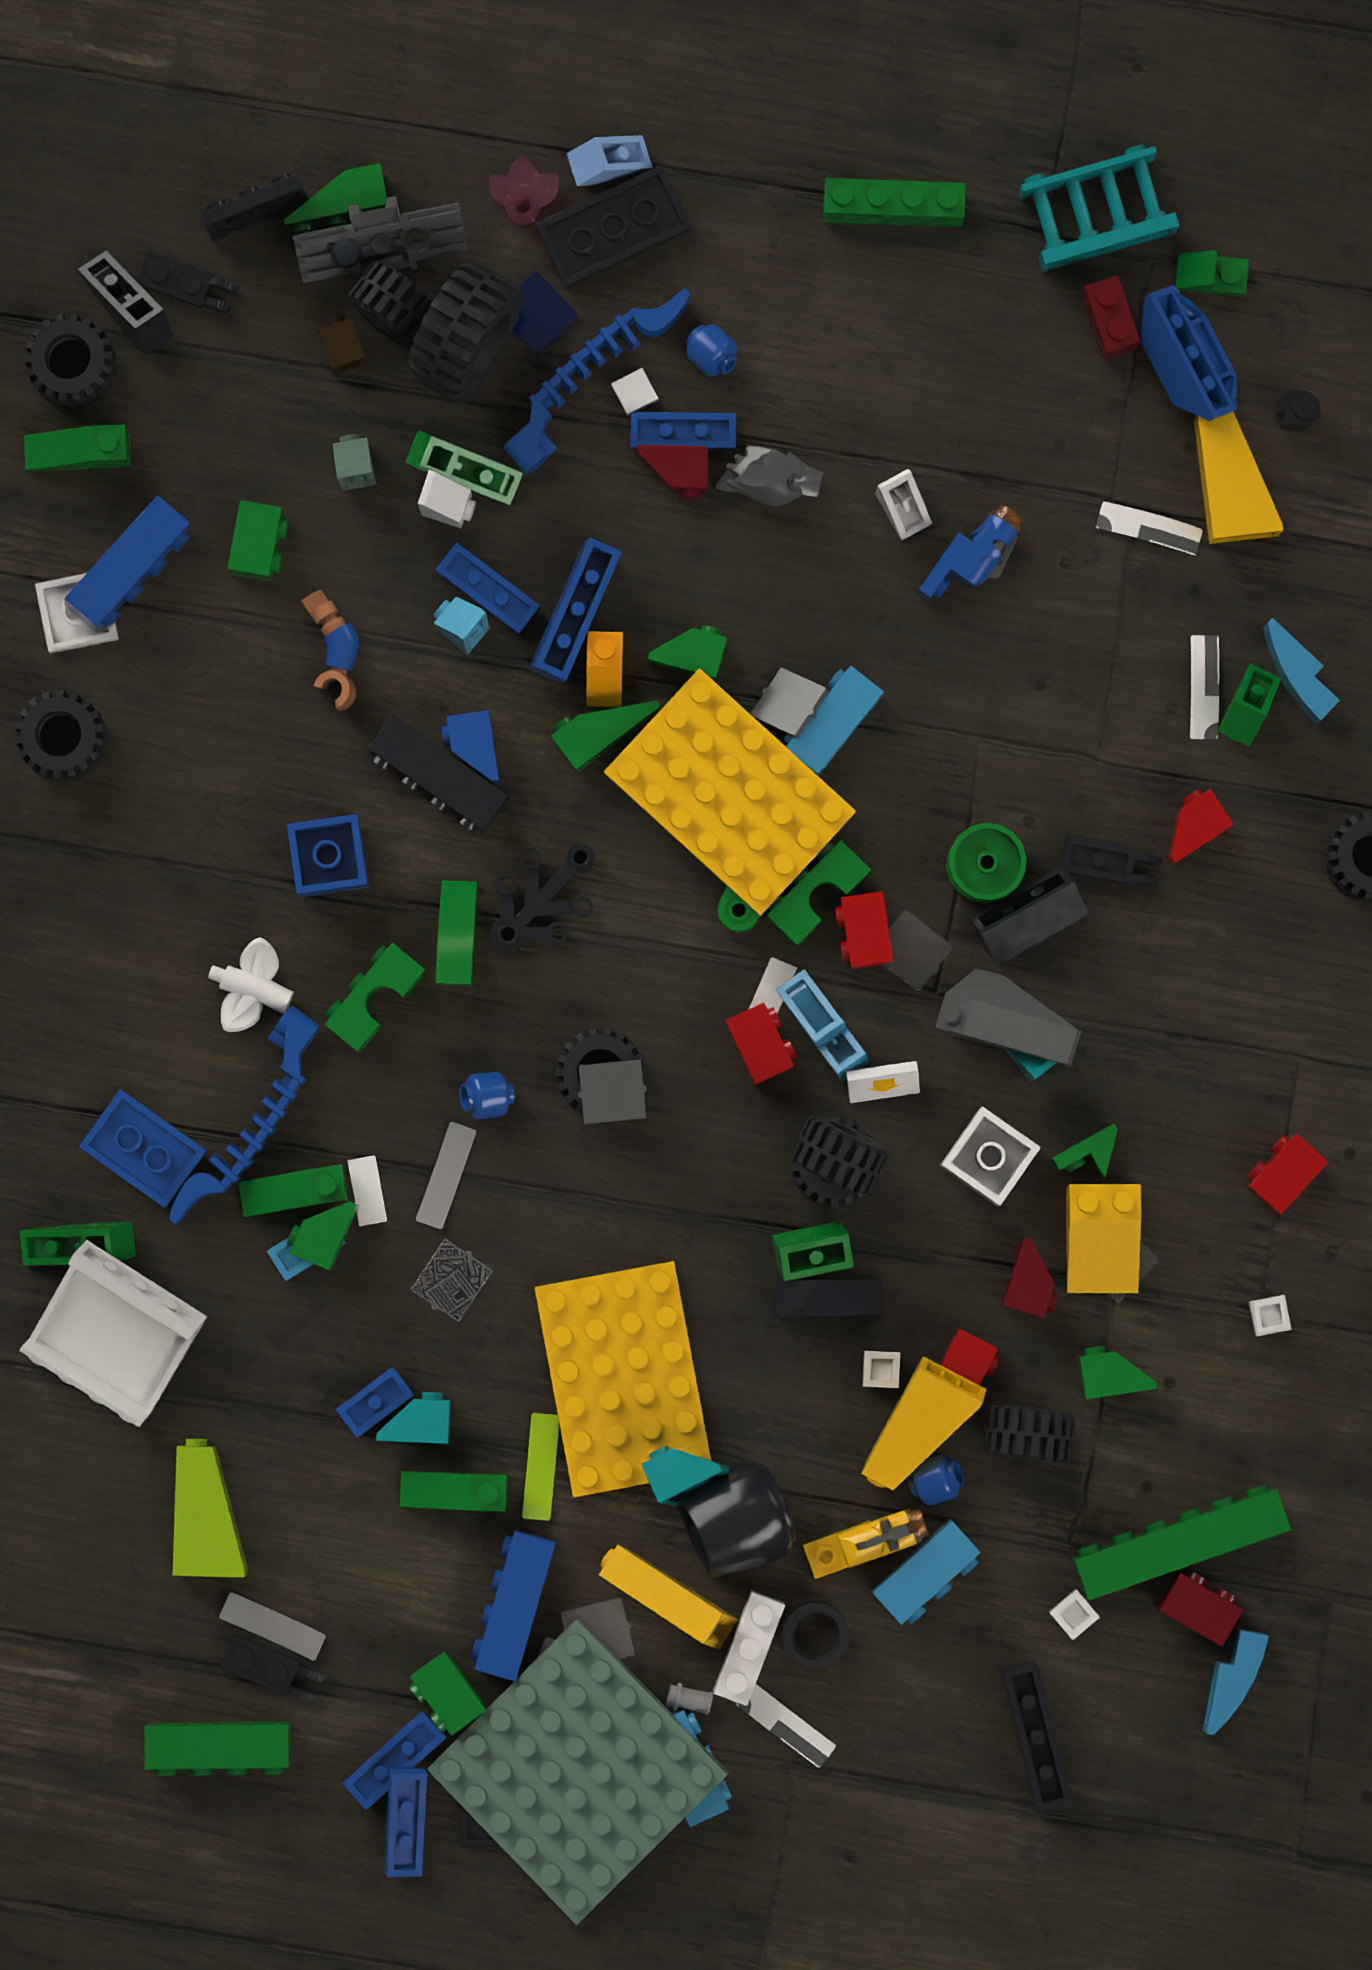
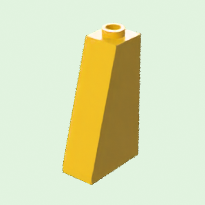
(1232, 485)
(924, 1417)
(667, 1597)

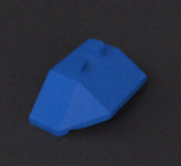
(1188, 355)

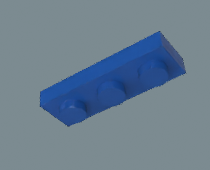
(684, 429)
(487, 588)
(400, 1752)
(405, 1822)

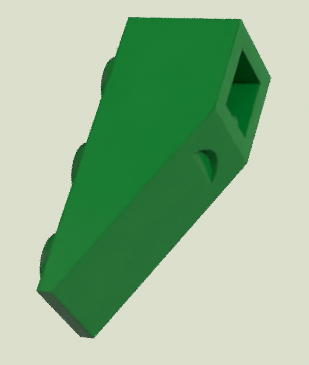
(330, 204)

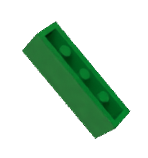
(894, 202)
(218, 1746)

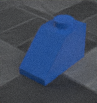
(473, 742)

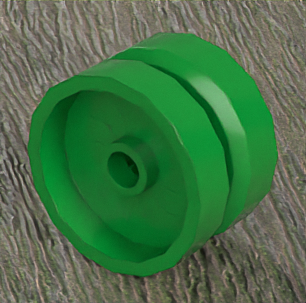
(982, 884)

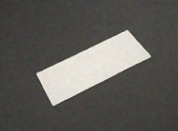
(774, 976)
(367, 1190)

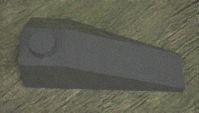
(1003, 1015)

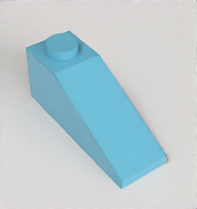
(461, 623)

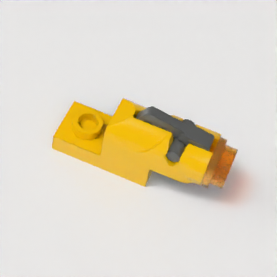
(865, 1542)

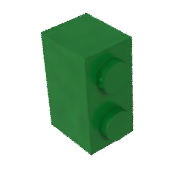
(257, 541)
(812, 1251)
(447, 1693)

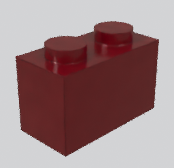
(1110, 317)
(1200, 1608)

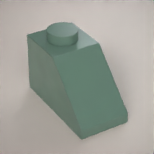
(353, 462)

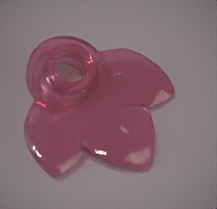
(525, 186)

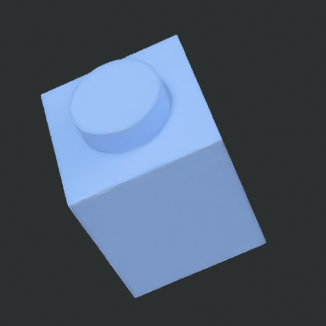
(609, 159)

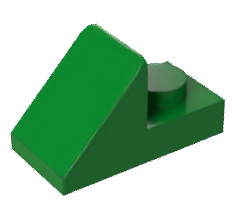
(1211, 274)
(1097, 1147)

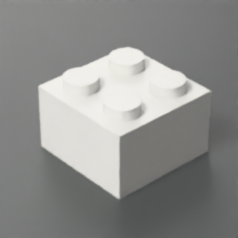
(990, 1156)

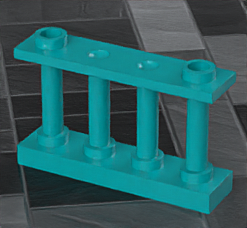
(1090, 242)

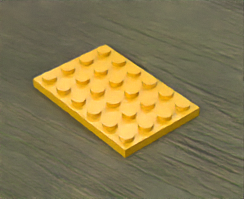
(729, 792)
(620, 1374)

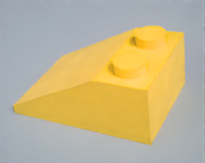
(1103, 1238)

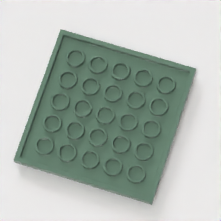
(577, 1771)

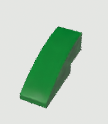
(456, 933)

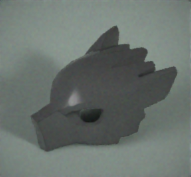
(764, 477)

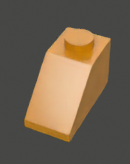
(604, 669)

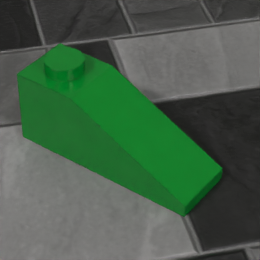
(78, 448)
(464, 467)
(596, 732)
(294, 1190)
(59, 1243)
(454, 1490)

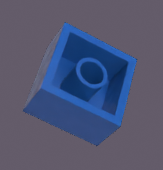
(328, 855)

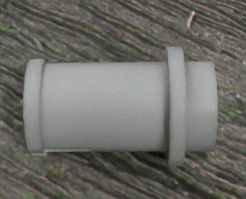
(689, 1699)

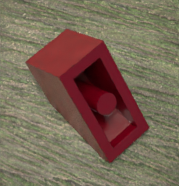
(678, 467)
(1030, 1283)

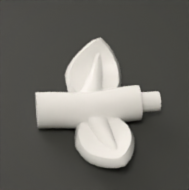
(251, 987)

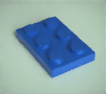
(143, 1148)

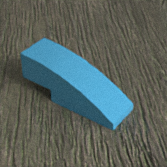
(1298, 671)
(822, 1025)
(1234, 1679)

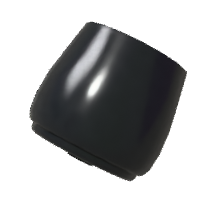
(738, 1520)

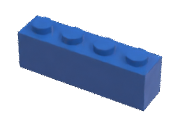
(127, 564)
(575, 610)
(514, 1605)

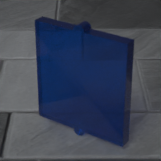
(542, 313)

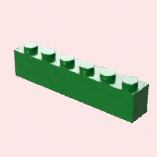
(1180, 1543)

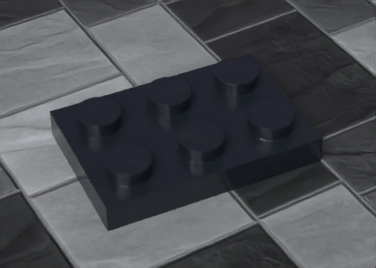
(254, 206)

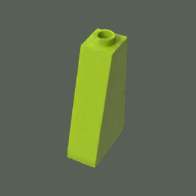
(204, 1519)

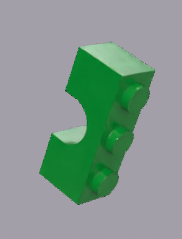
(837, 868)
(391, 970)

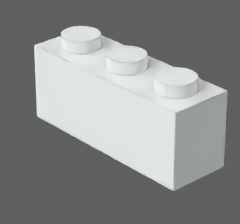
(748, 1647)

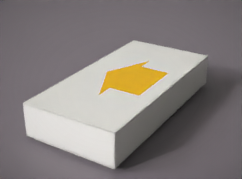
(883, 1082)

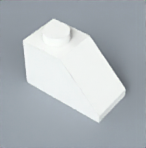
(445, 500)

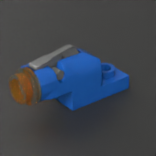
(978, 558)

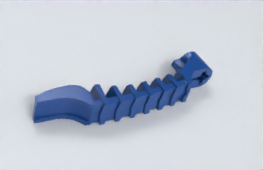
(531, 444)
(292, 1036)

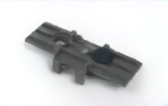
(376, 232)

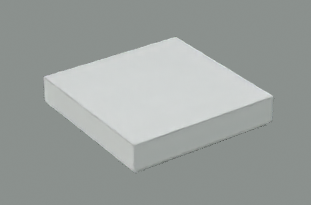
(63, 627)

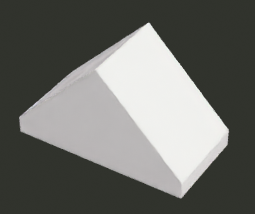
(903, 504)

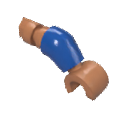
(341, 645)

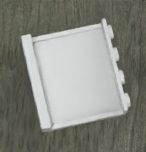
(113, 1334)

